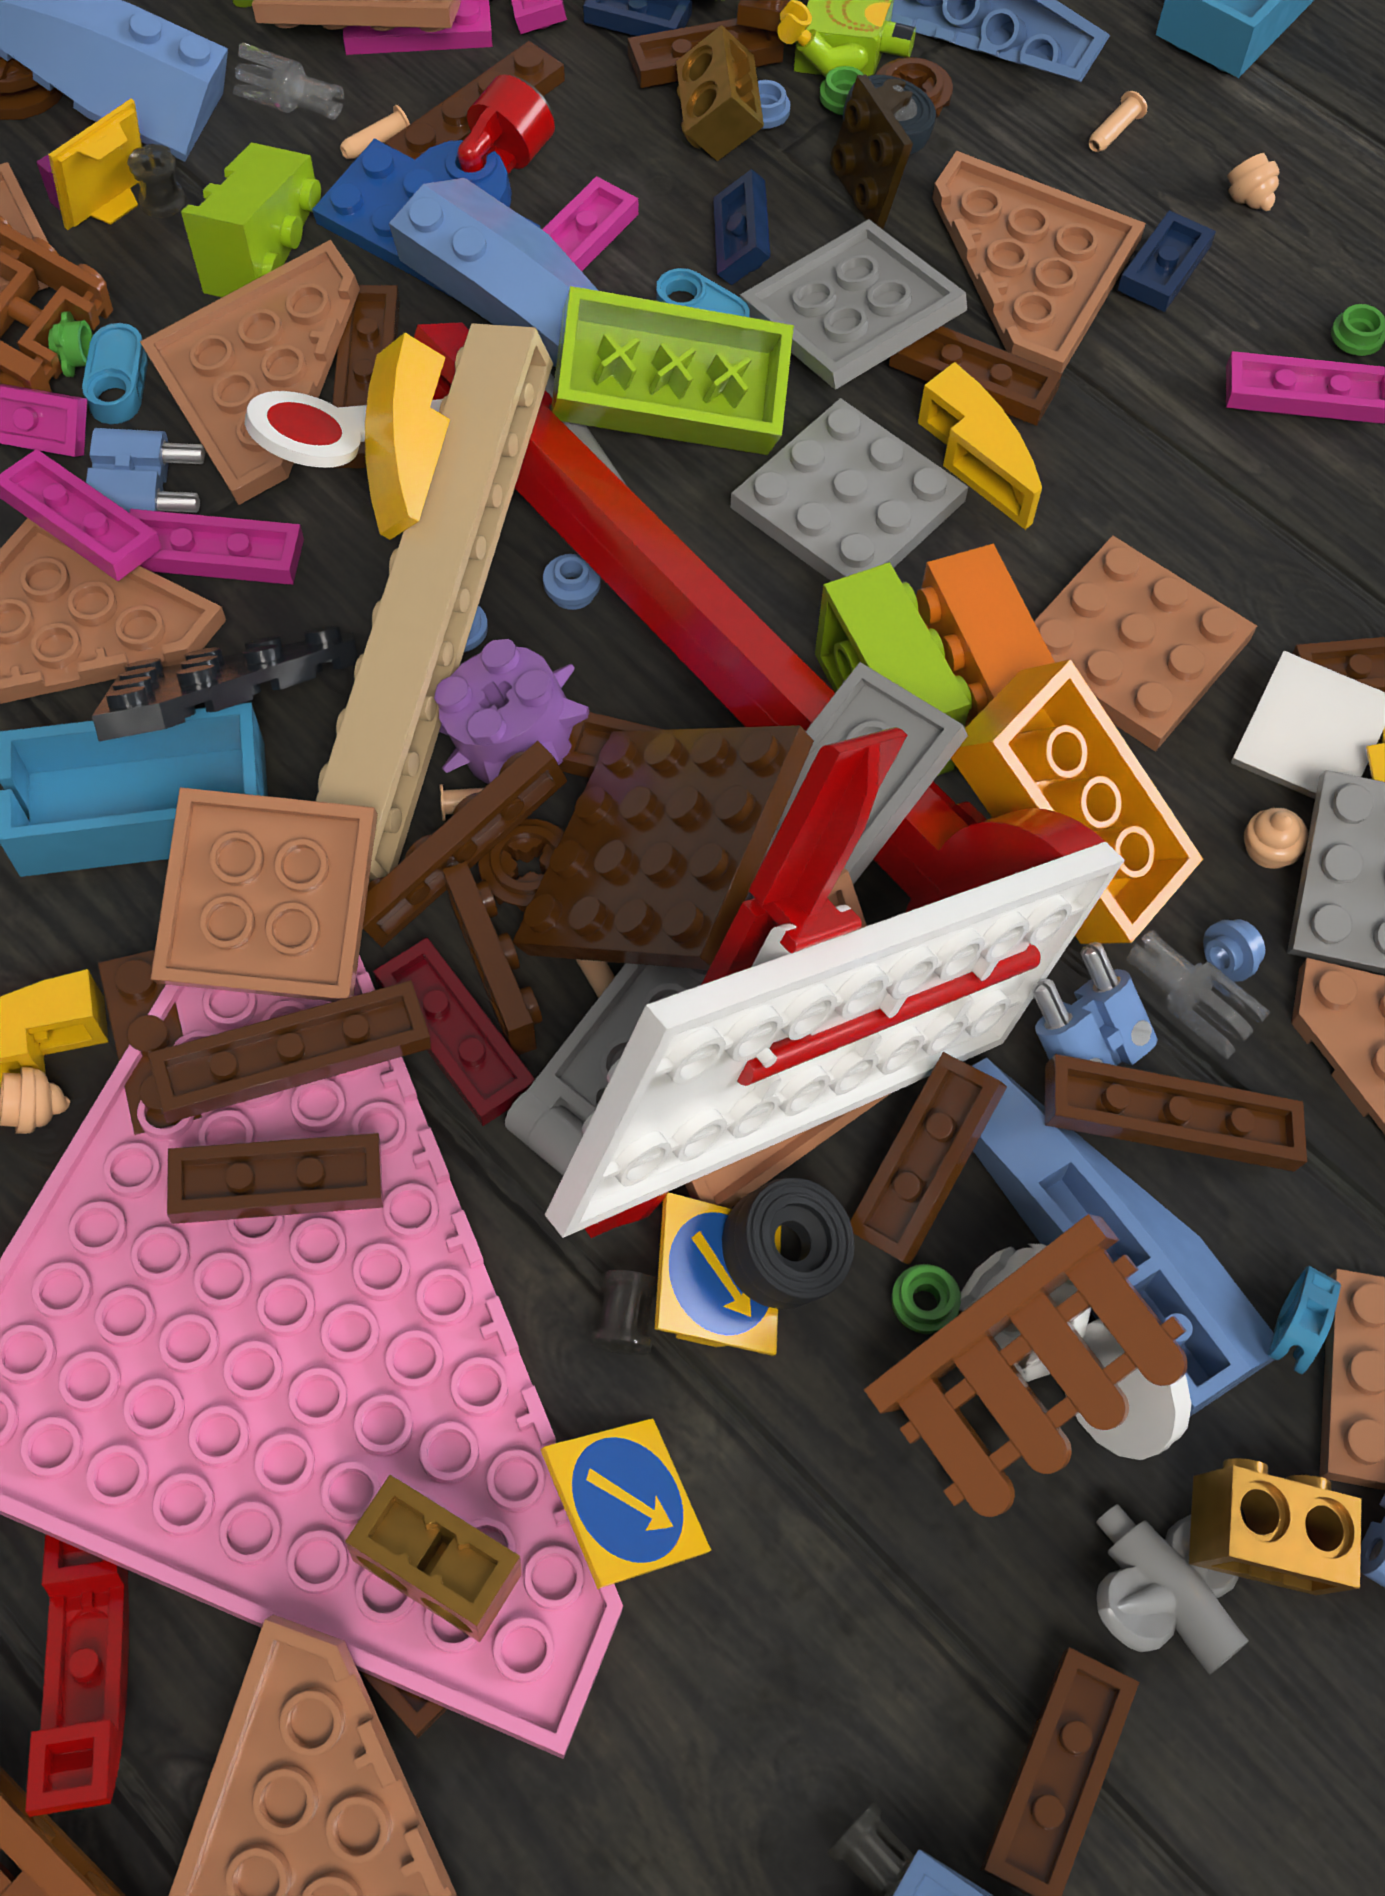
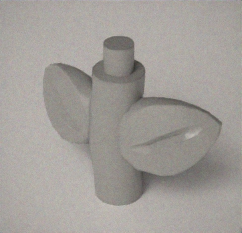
(1164, 1592)

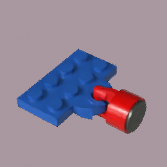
(506, 133)

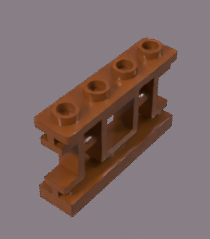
(78, 291)

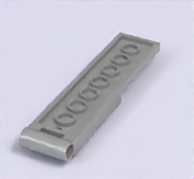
(572, 1083)

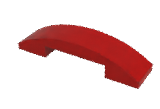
(85, 1682)

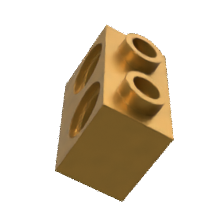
(719, 94)
(1274, 1539)
(434, 1557)

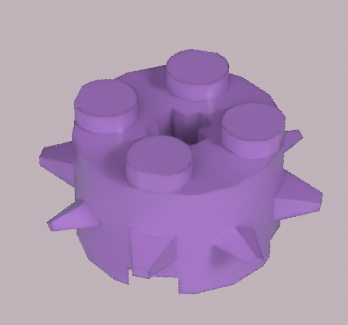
(503, 706)

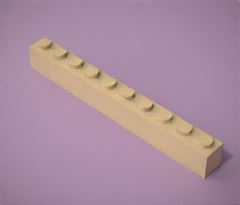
(436, 585)

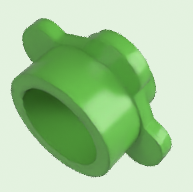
(70, 342)

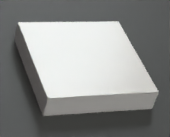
(1309, 725)

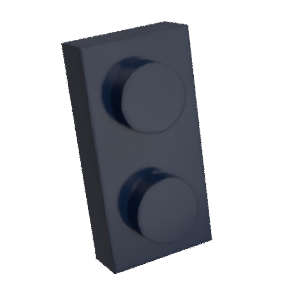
(638, 16)
(741, 227)
(1166, 261)

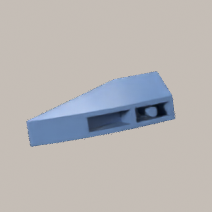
(1061, 1178)

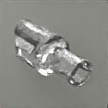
(286, 84)
(1191, 987)

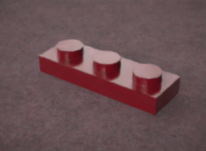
(460, 1033)

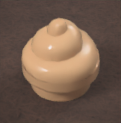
(1256, 182)
(1275, 838)
(29, 1100)

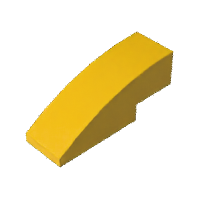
(402, 432)
(981, 443)
(50, 1019)

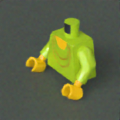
(843, 34)

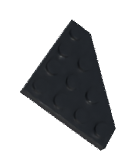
(161, 697)

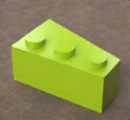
(251, 217)

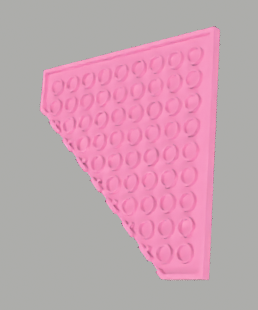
(252, 1382)

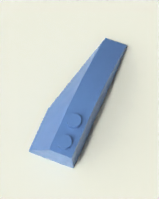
(1020, 31)
(117, 52)
(487, 257)

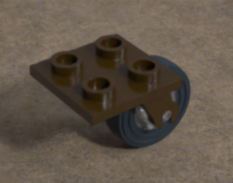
(880, 129)

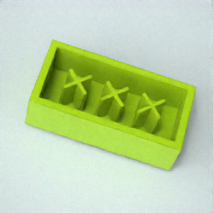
(671, 371)

